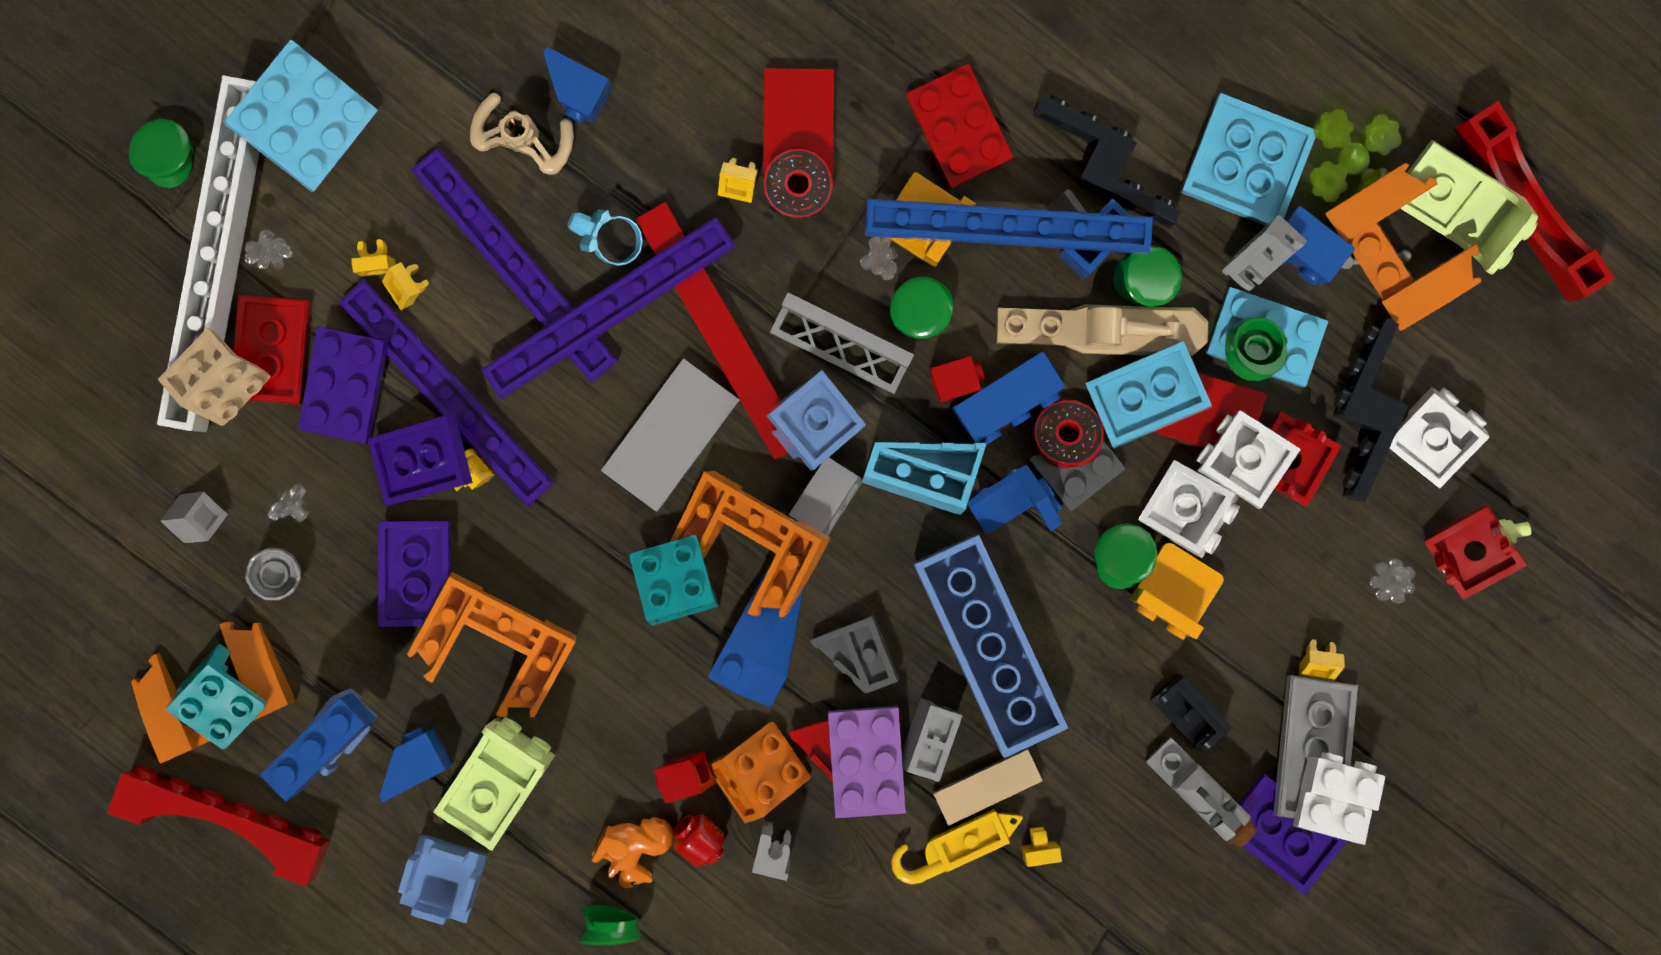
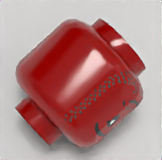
(698, 840)

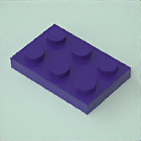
(343, 385)
(420, 460)
(411, 569)
(1286, 849)

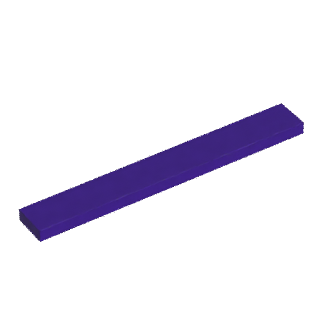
(506, 255)
(608, 308)
(447, 393)

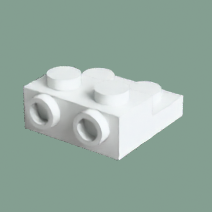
(1439, 436)
(1247, 458)
(1190, 509)
(1338, 798)

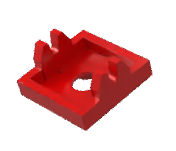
(1316, 457)
(1470, 575)

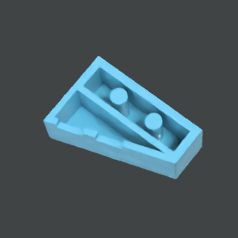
(926, 472)

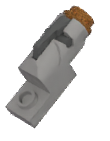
(1202, 793)

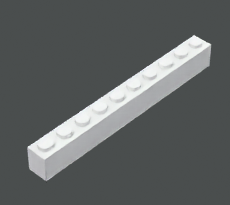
(214, 243)

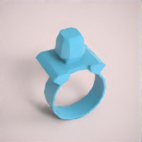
(589, 226)

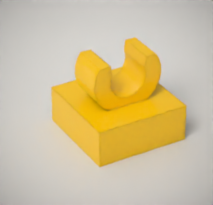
(737, 181)
(372, 263)
(401, 285)
(479, 470)
(1321, 664)
(1040, 850)

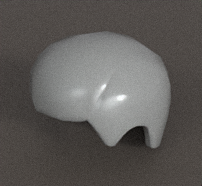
(273, 573)

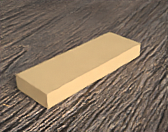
(987, 786)

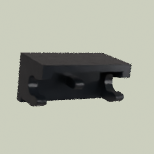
(1190, 712)

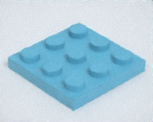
(300, 116)
(1248, 160)

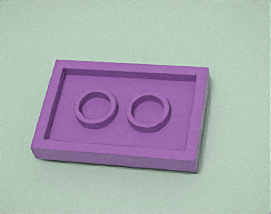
(866, 762)

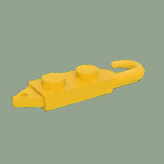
(959, 845)

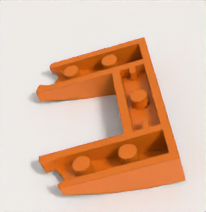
(1402, 296)
(795, 543)
(541, 642)
(255, 668)

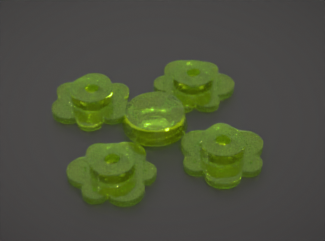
(1353, 157)

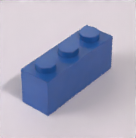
(1009, 399)
(318, 746)

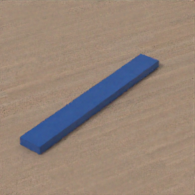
(1008, 226)

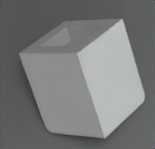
(193, 517)

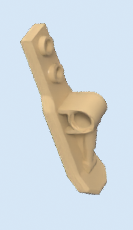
(1104, 328)

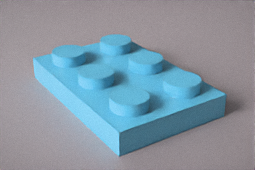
(1301, 329)
(1148, 394)

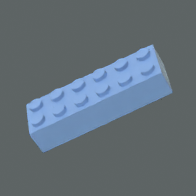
(990, 645)

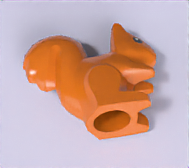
(626, 843)

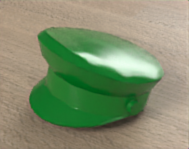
(162, 152)
(1148, 278)
(921, 307)
(1256, 349)
(1125, 555)
(608, 926)

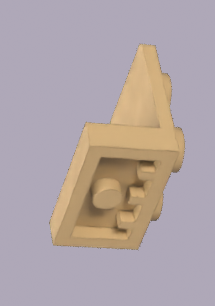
(212, 379)

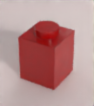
(956, 379)
(684, 777)

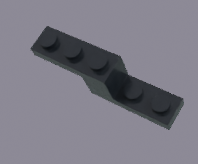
(1106, 160)
(1369, 410)

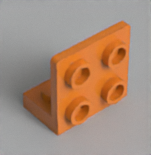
(759, 773)

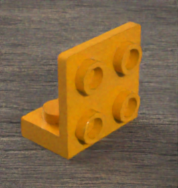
(922, 190)

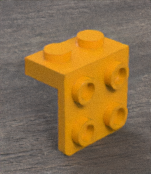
(1177, 591)

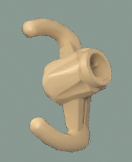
(524, 143)

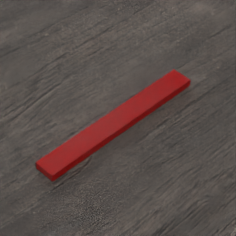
(718, 330)

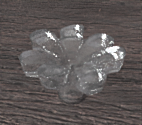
(267, 251)
(880, 258)
(289, 504)
(1393, 581)

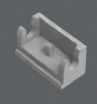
(1264, 253)
(826, 496)
(930, 740)
(772, 858)

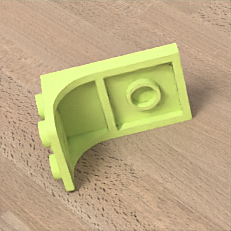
(1470, 207)
(495, 782)

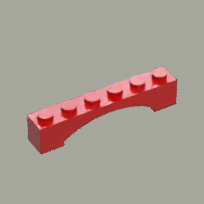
(1566, 257)
(291, 850)

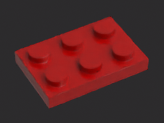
(959, 126)

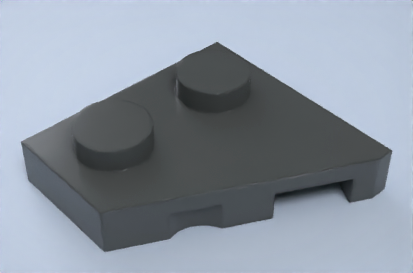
(1079, 483)
(859, 653)

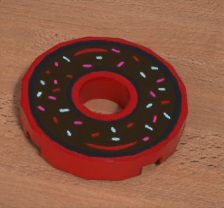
(792, 202)
(1072, 415)

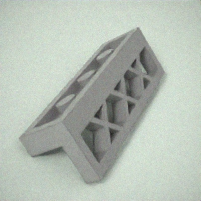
(847, 331)

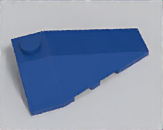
(758, 653)

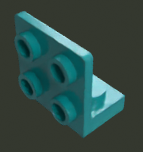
(672, 580)
(215, 701)

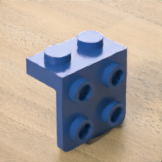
(1013, 496)

